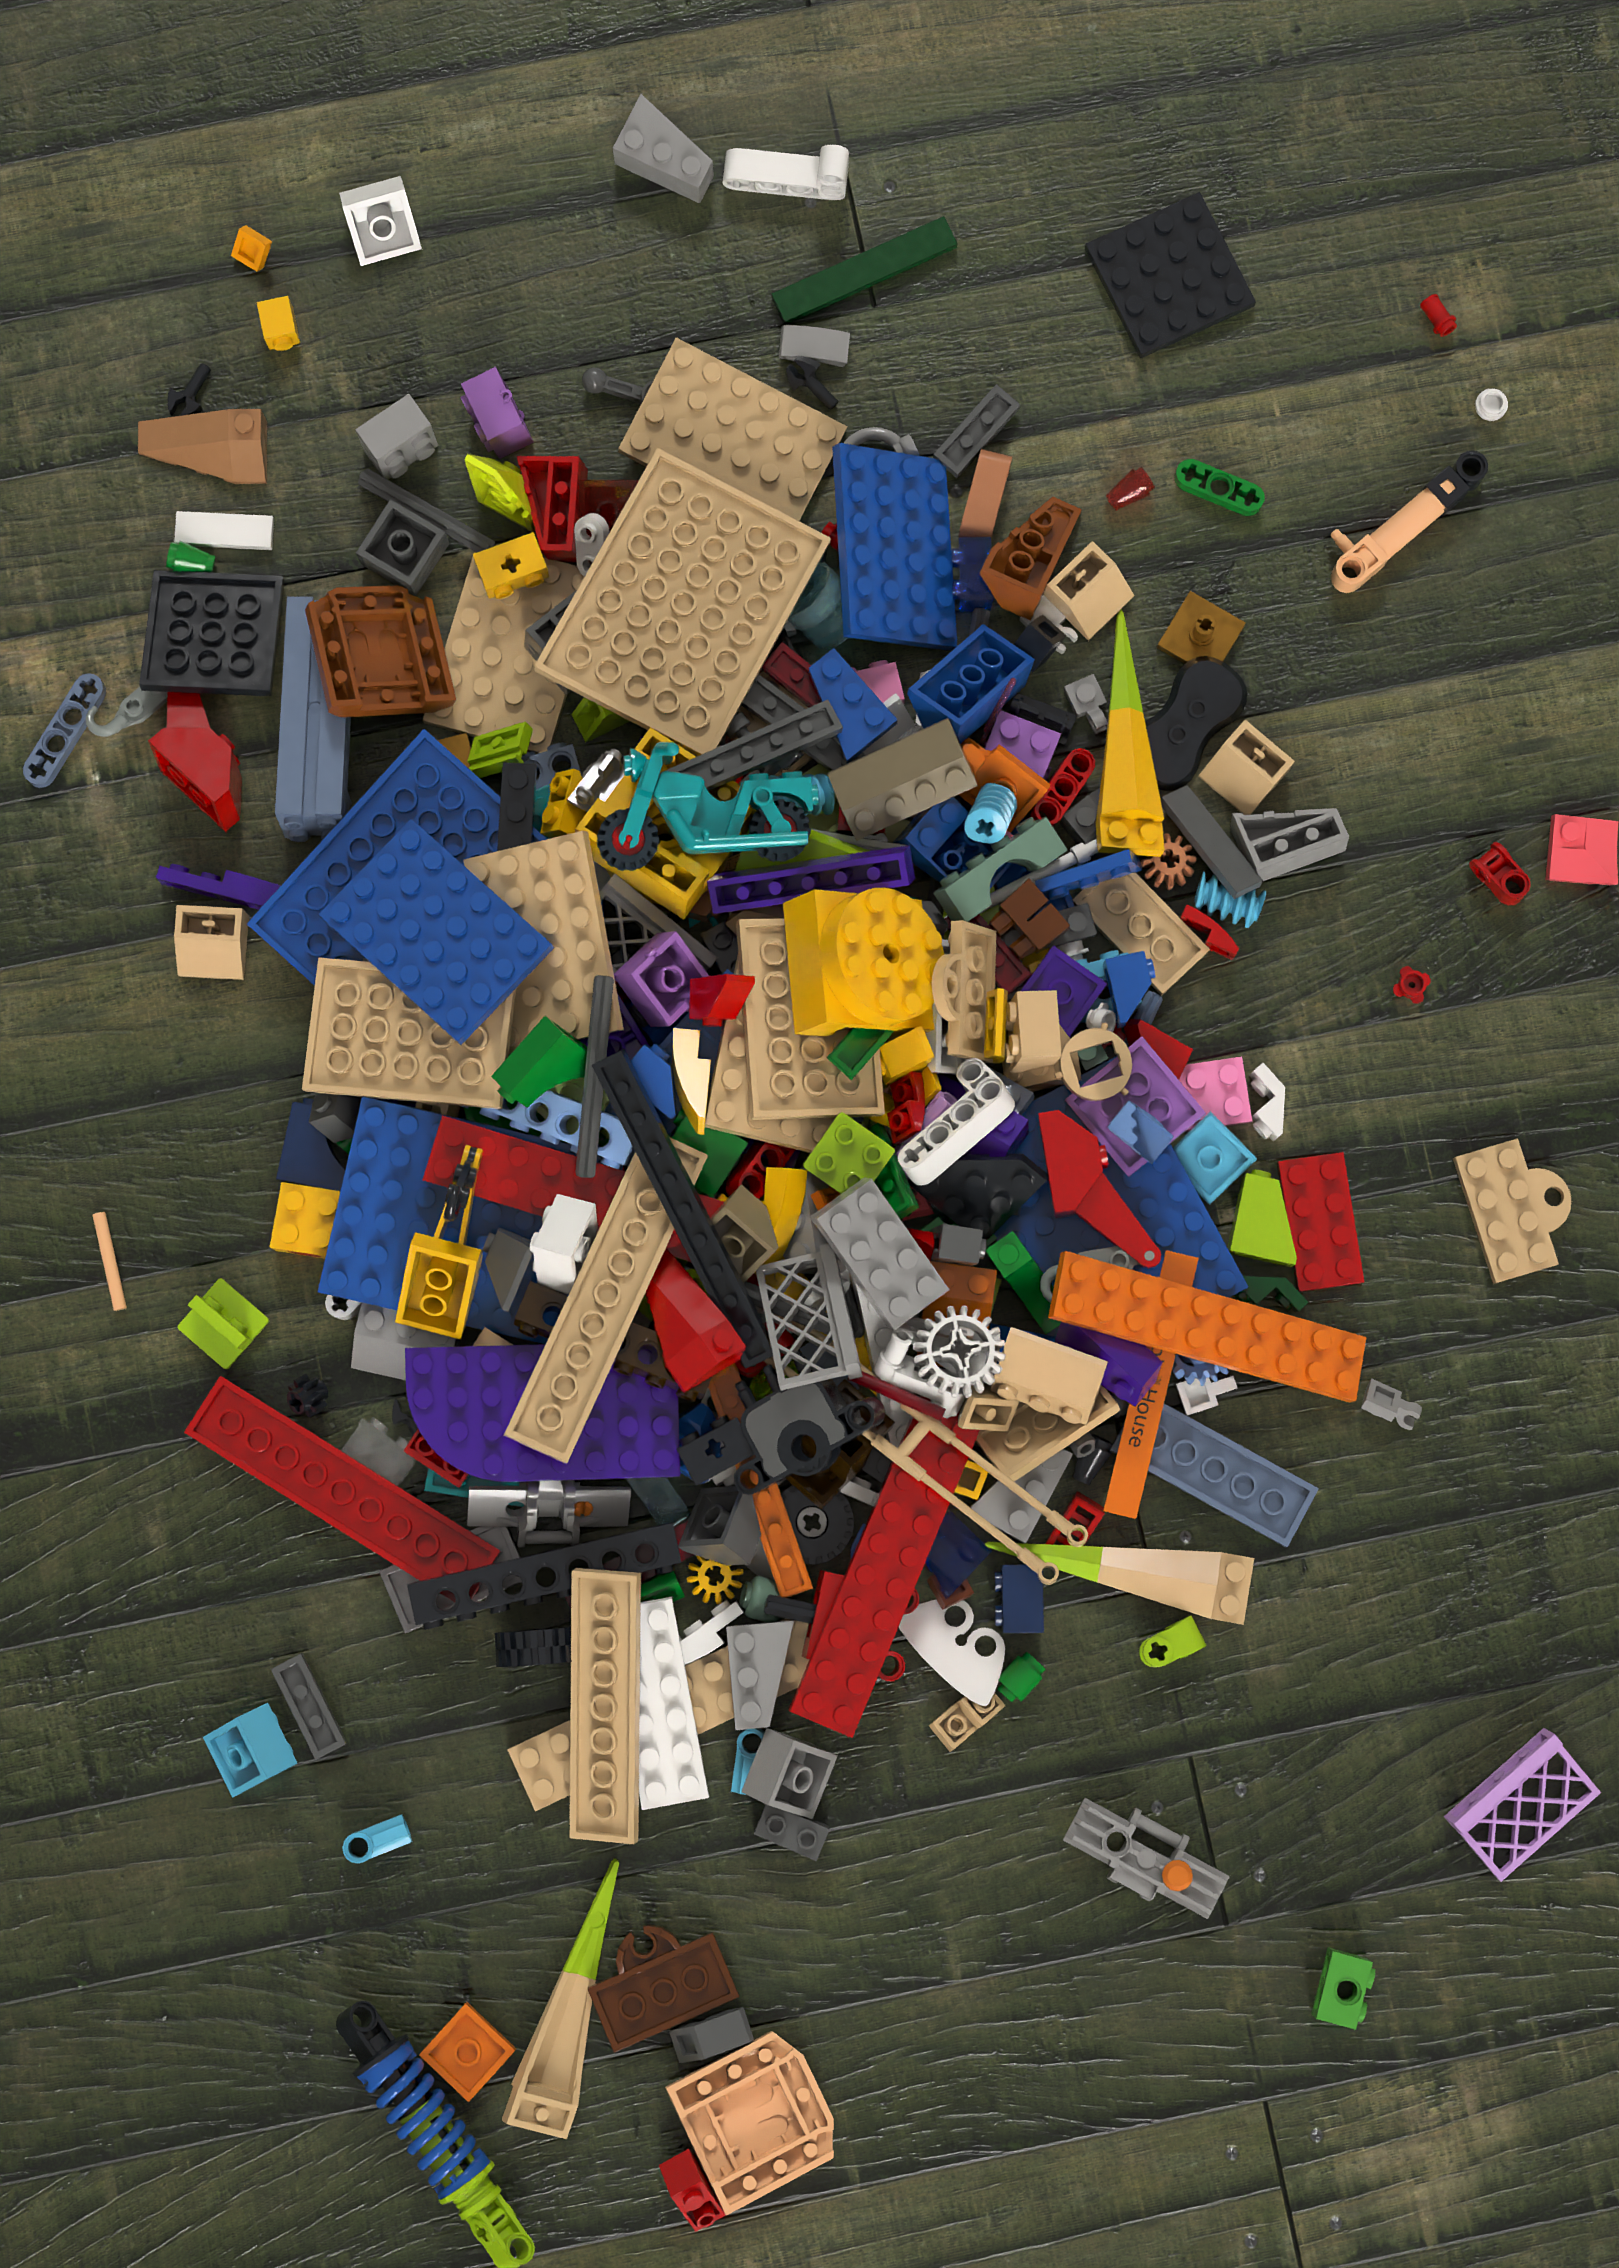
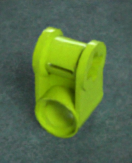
(1176, 1640)

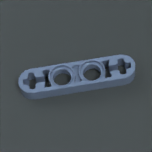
(60, 728)

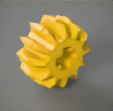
(704, 1580)

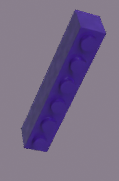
(787, 881)

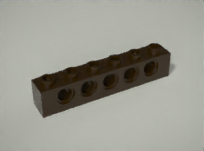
(542, 1299)

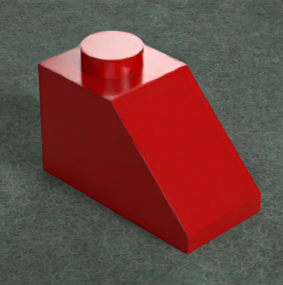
(718, 997)
(1170, 1050)

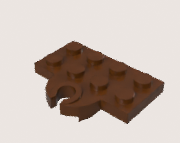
(661, 1986)

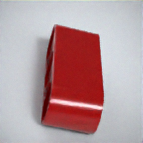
(1068, 781)
(752, 1168)

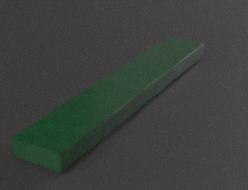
(864, 270)

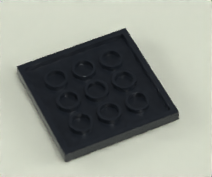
(1170, 275)
(212, 633)

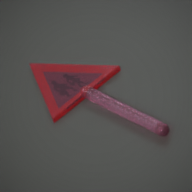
(997, 709)

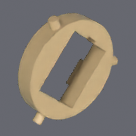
(1087, 1039)

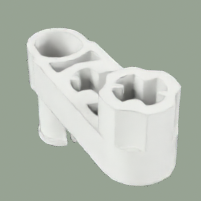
(901, 1371)

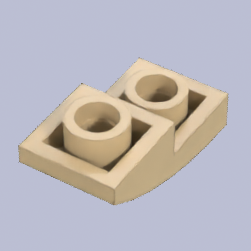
(963, 1719)

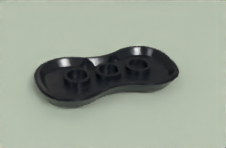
(1201, 703)

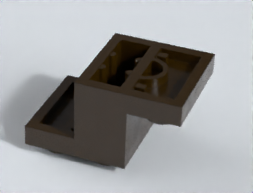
(826, 1484)

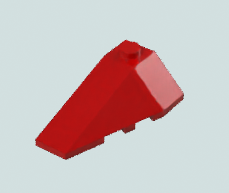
(690, 1327)

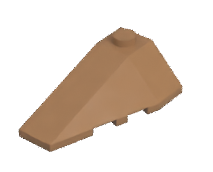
(212, 443)

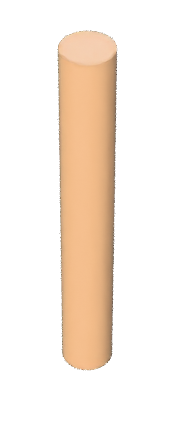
(109, 1261)

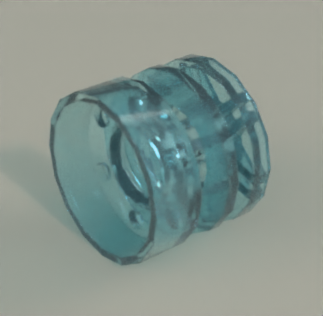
(820, 609)

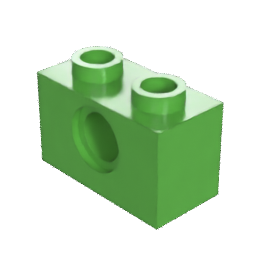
(1341, 1967)

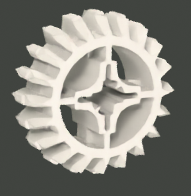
(974, 1347)

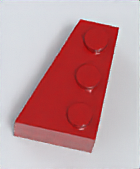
(554, 501)

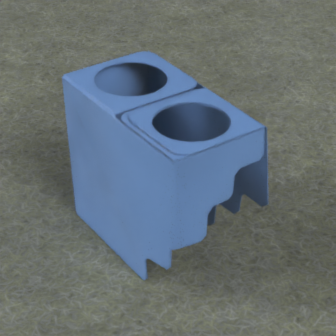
(1140, 1131)

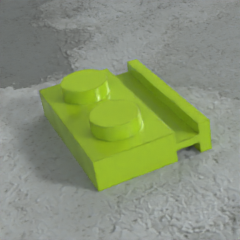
(499, 746)

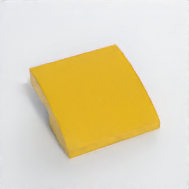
(995, 1025)

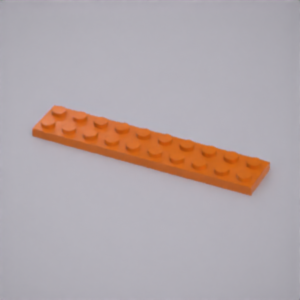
(1207, 1327)

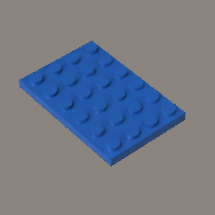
(894, 547)
(436, 931)

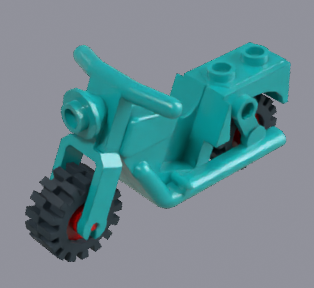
(699, 820)

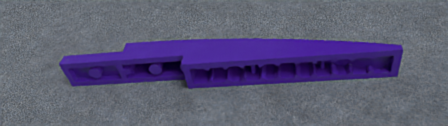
(234, 889)

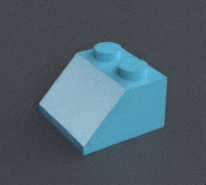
(250, 1749)

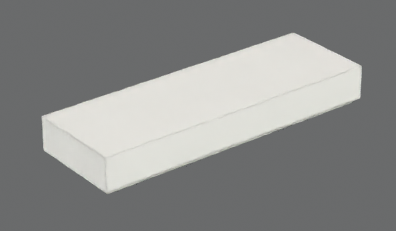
(224, 530)

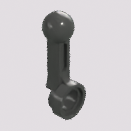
(596, 381)

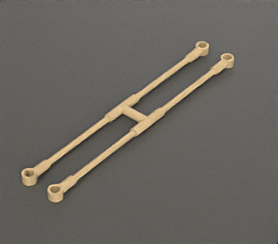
(900, 1457)

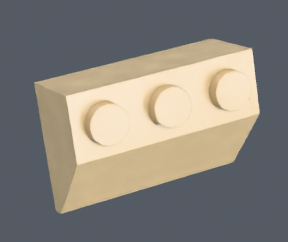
(1049, 1376)

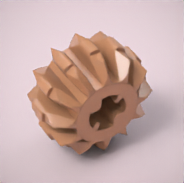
(1179, 869)

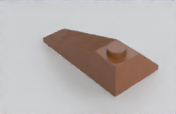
(1027, 558)

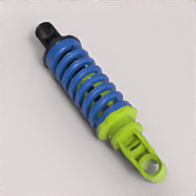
(439, 2140)

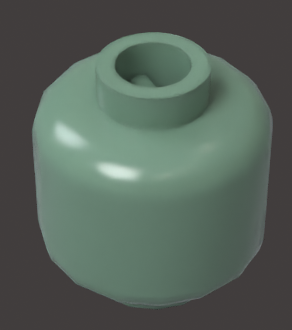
(754, 1597)

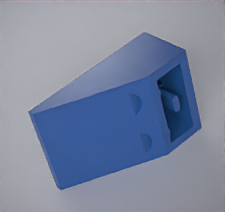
(940, 841)

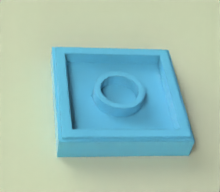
(1212, 1157)

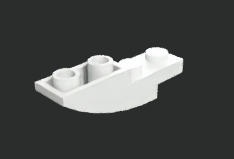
(705, 1638)

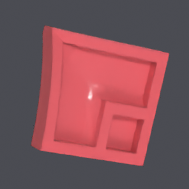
(1582, 850)

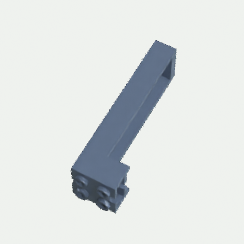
(311, 740)

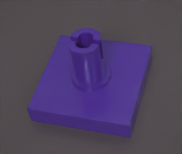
(1075, 986)

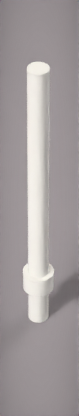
(1078, 855)

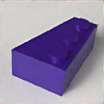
(1130, 1365)

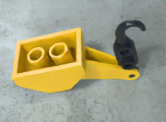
(442, 1273)

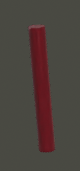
(900, 1395)

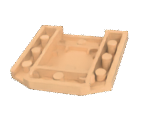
(754, 2120)

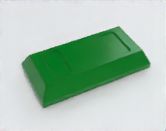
(857, 1049)

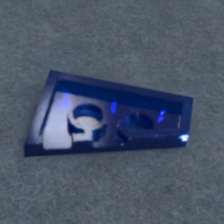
(955, 1553)

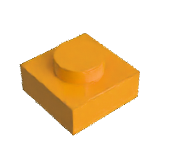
(251, 248)

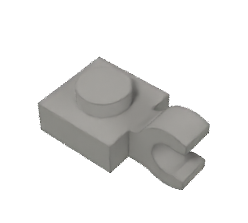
(1087, 699)
(1387, 1403)

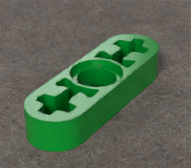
(1245, 487)

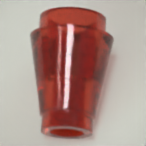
(1130, 489)

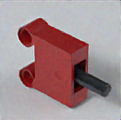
(817, 1613)

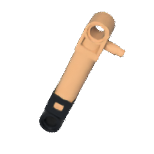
(1432, 502)

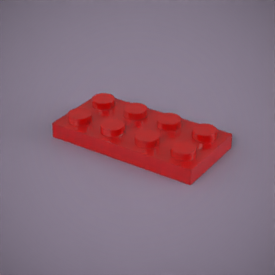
(1321, 1221)

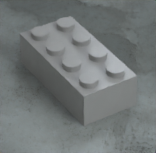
(879, 1253)

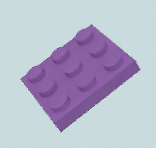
(1149, 1087)

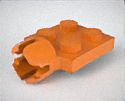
(1006, 770)

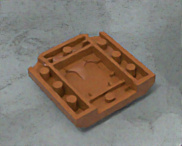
(379, 652)

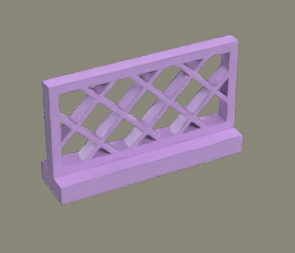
(1510, 1778)

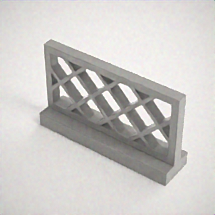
(648, 918)
(838, 1318)

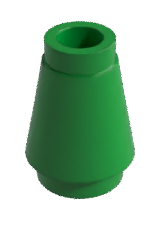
(189, 559)

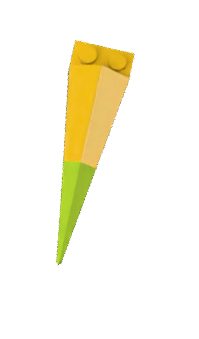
(1129, 794)

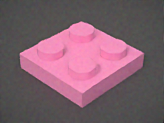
(1219, 1088)

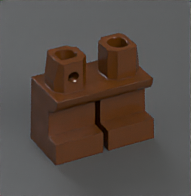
(1038, 931)

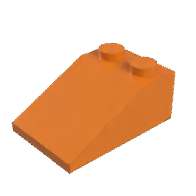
(967, 1287)

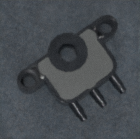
(784, 1417)

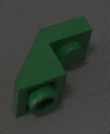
(1260, 1287)

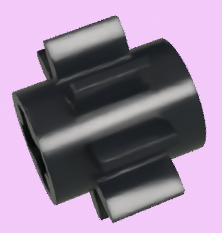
(307, 1395)

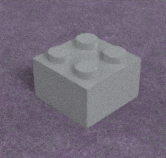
(397, 438)
(789, 1773)

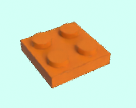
(467, 2052)

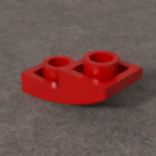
(909, 1107)

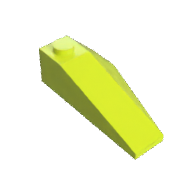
(500, 488)

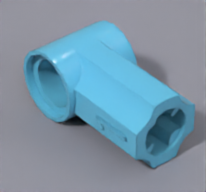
(743, 1760)
(380, 1838)

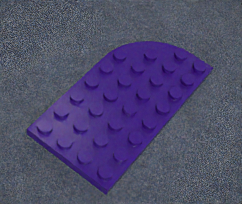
(470, 1393)

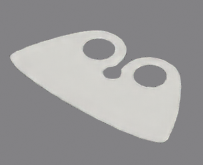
(959, 1665)

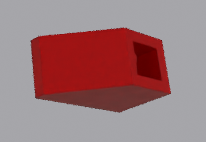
(691, 2190)

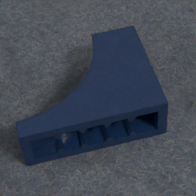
(308, 1154)

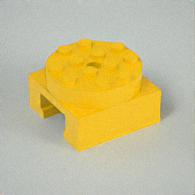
(672, 875)
(860, 961)

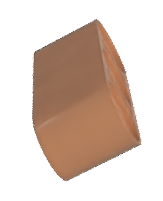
(985, 494)

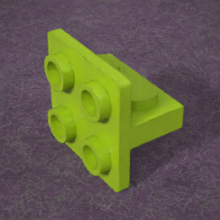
(847, 1154)
(222, 1323)

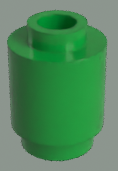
(1020, 1677)

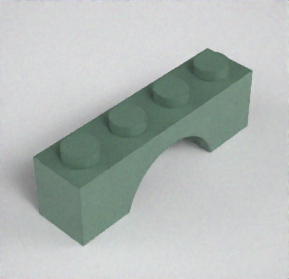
(969, 893)

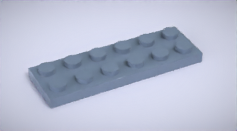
(1228, 1476)

